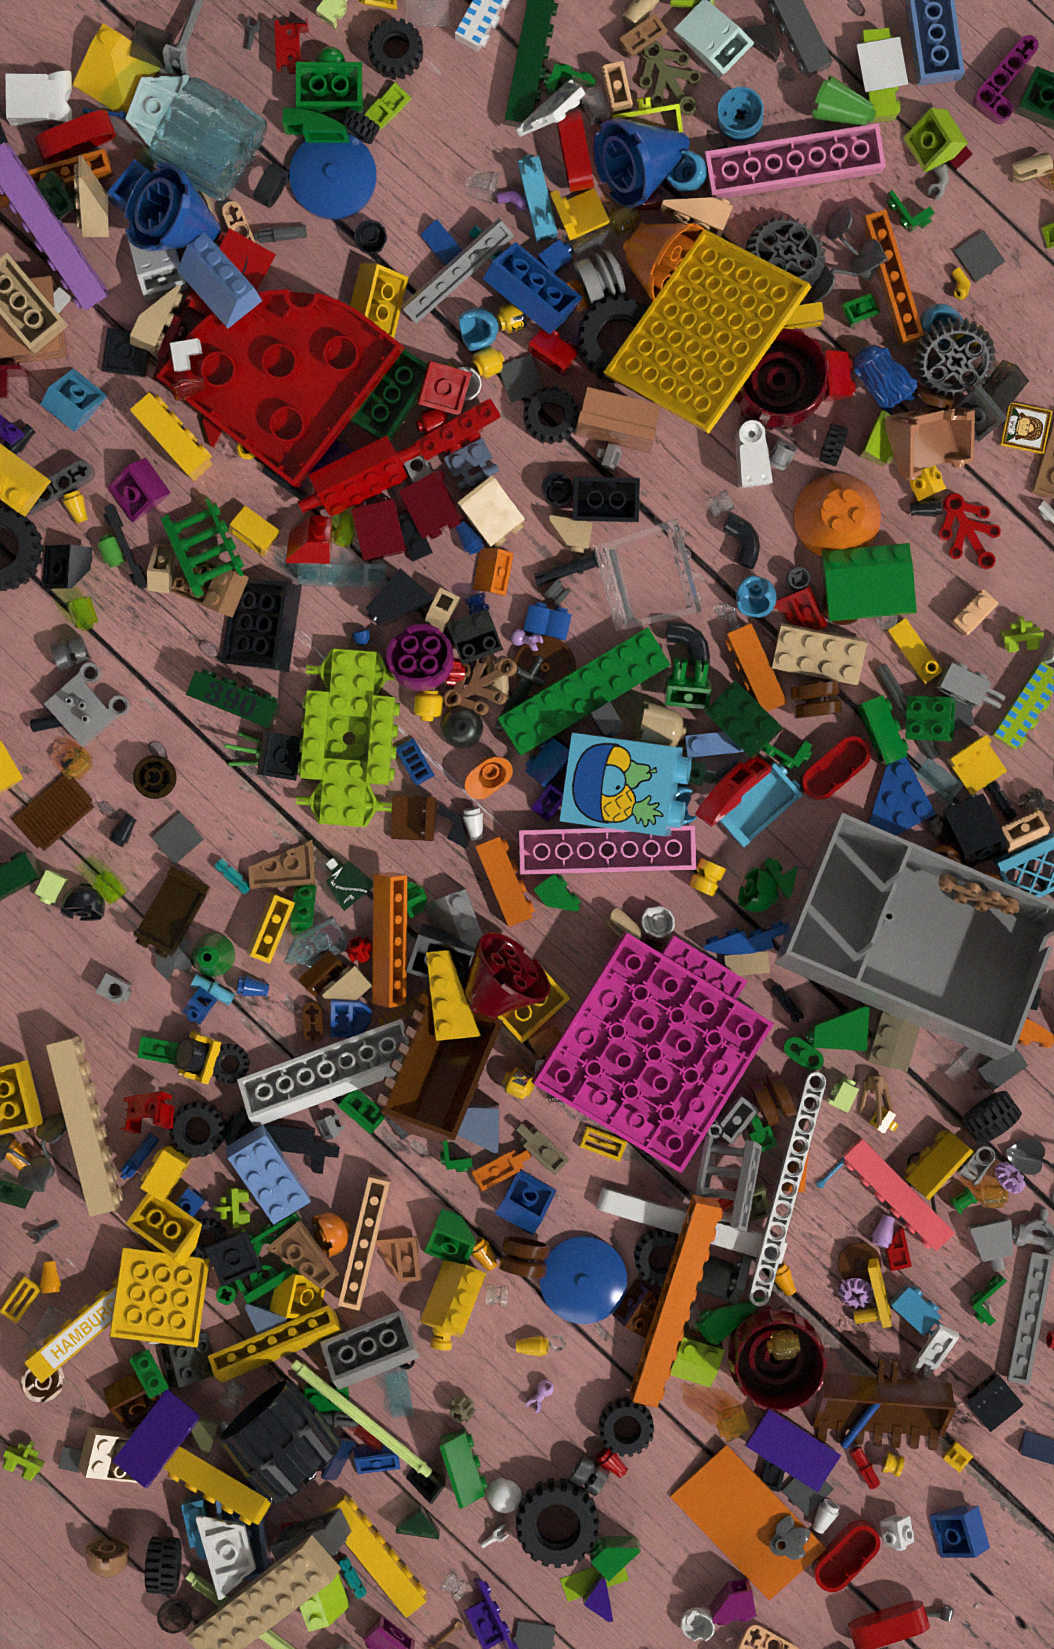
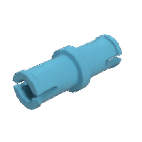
(218, 992)

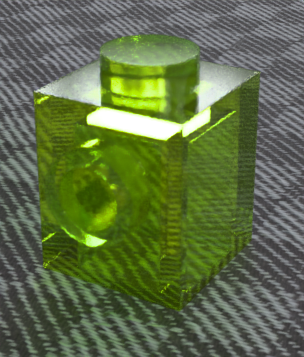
(82, 612)
(110, 886)

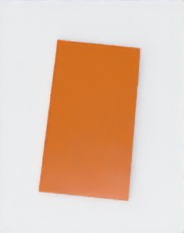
(741, 1519)

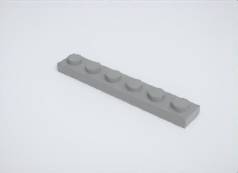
(457, 270)
(1030, 1317)

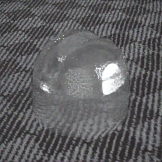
(559, 1338)

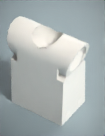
(38, 98)
(752, 455)

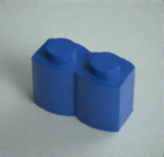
(547, 621)

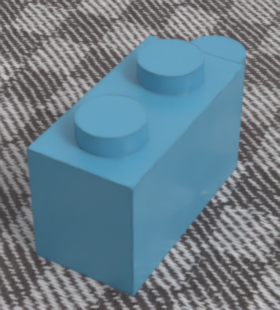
(915, 1309)
(191, 1508)

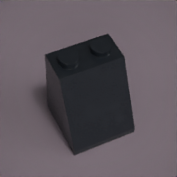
(398, 599)
(974, 830)

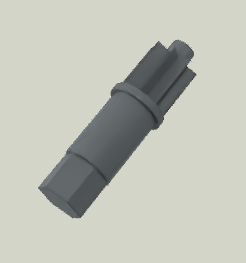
(280, 233)

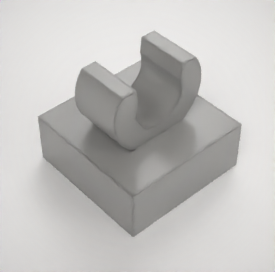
(609, 457)
(328, 1127)

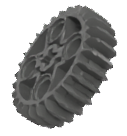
(787, 251)
(954, 347)

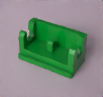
(362, 1110)

